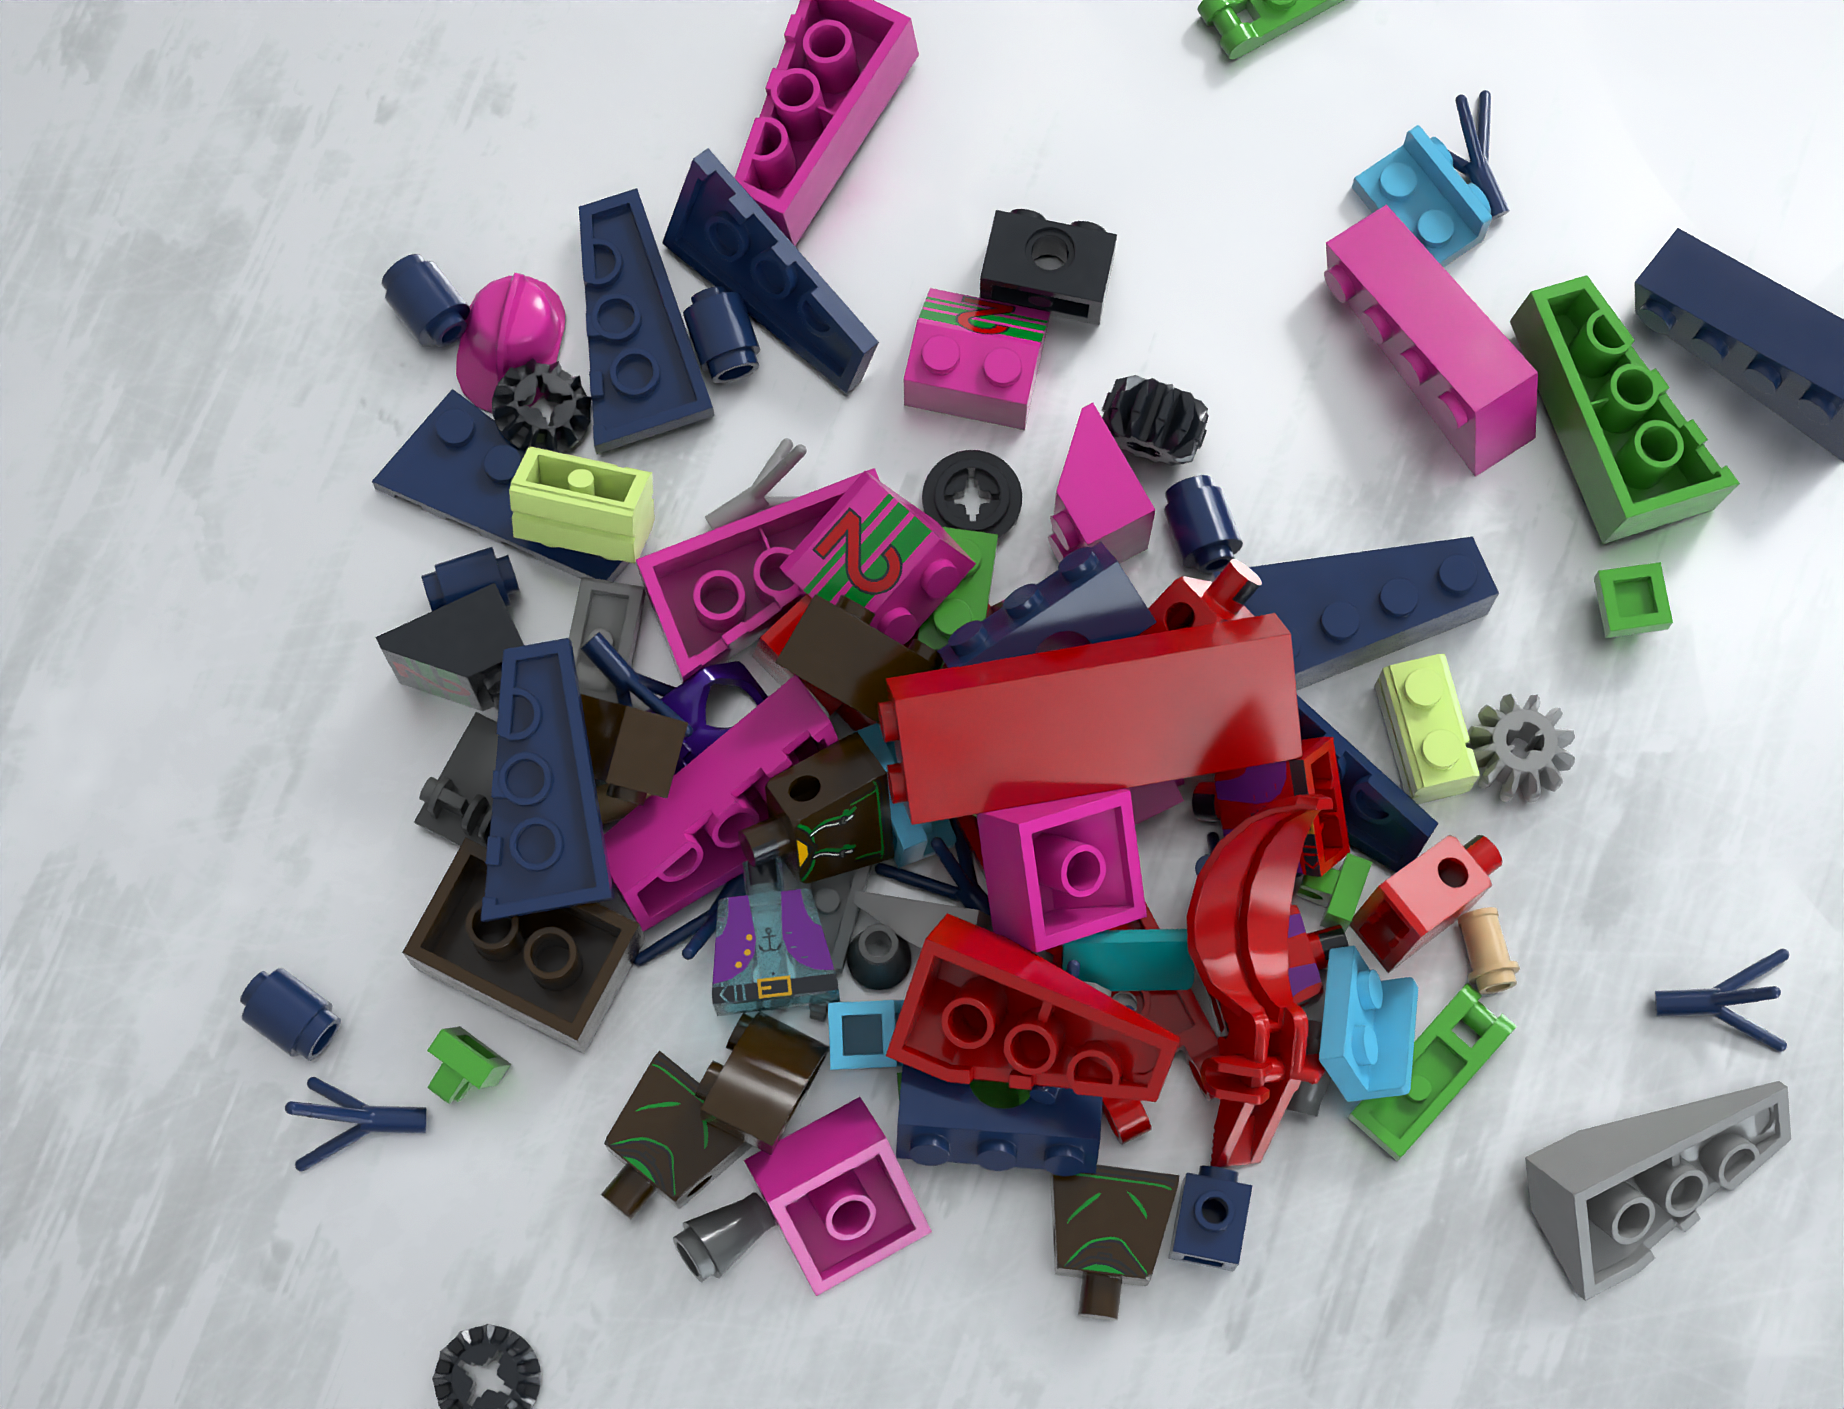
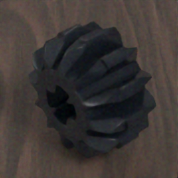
(1155, 419)

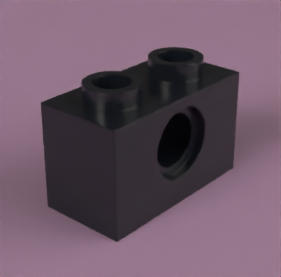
(1069, 292)

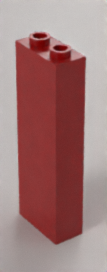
(1092, 718)

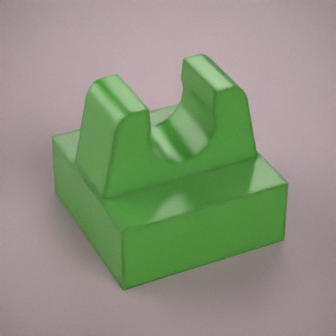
(1633, 600)
(1337, 890)
(464, 1064)

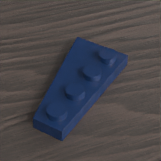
(739, 247)
(637, 341)
(463, 472)
(545, 808)
(1377, 812)

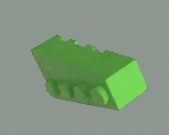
(1613, 415)

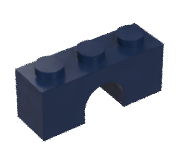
(1083, 596)
(950, 1124)

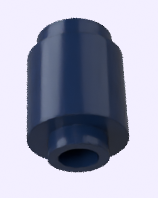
(425, 301)
(722, 334)
(1202, 524)
(469, 574)
(289, 1013)

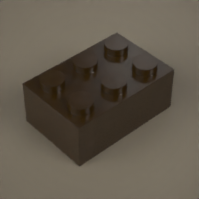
(539, 967)

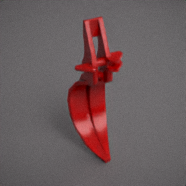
(1241, 955)

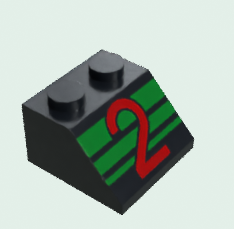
(455, 649)

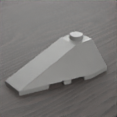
(1631, 1181)

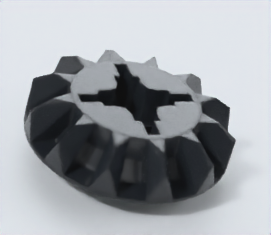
(525, 425)
(994, 481)
(479, 1346)

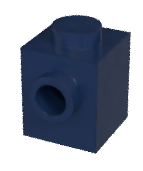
(1211, 1218)

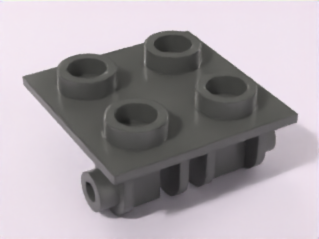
(461, 798)

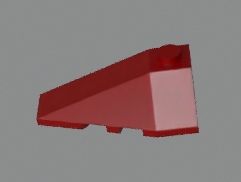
(1012, 1017)

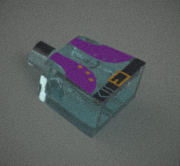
(770, 947)

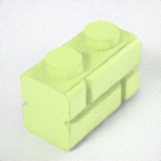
(582, 504)
(1426, 729)

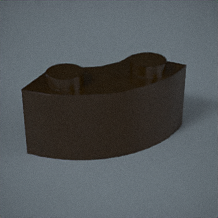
(849, 657)
(632, 748)
(761, 1080)

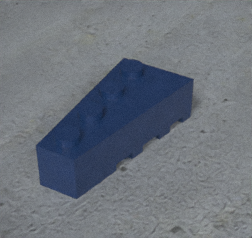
(1750, 333)
(1372, 601)

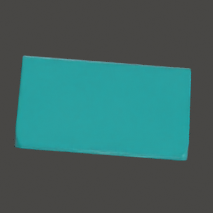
(1133, 959)

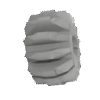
(1544, 742)

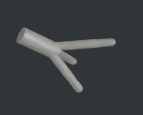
(753, 498)

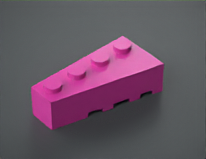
(821, 104)
(1435, 338)
(727, 584)
(690, 842)

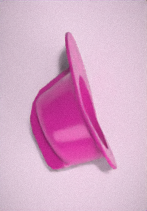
(506, 329)

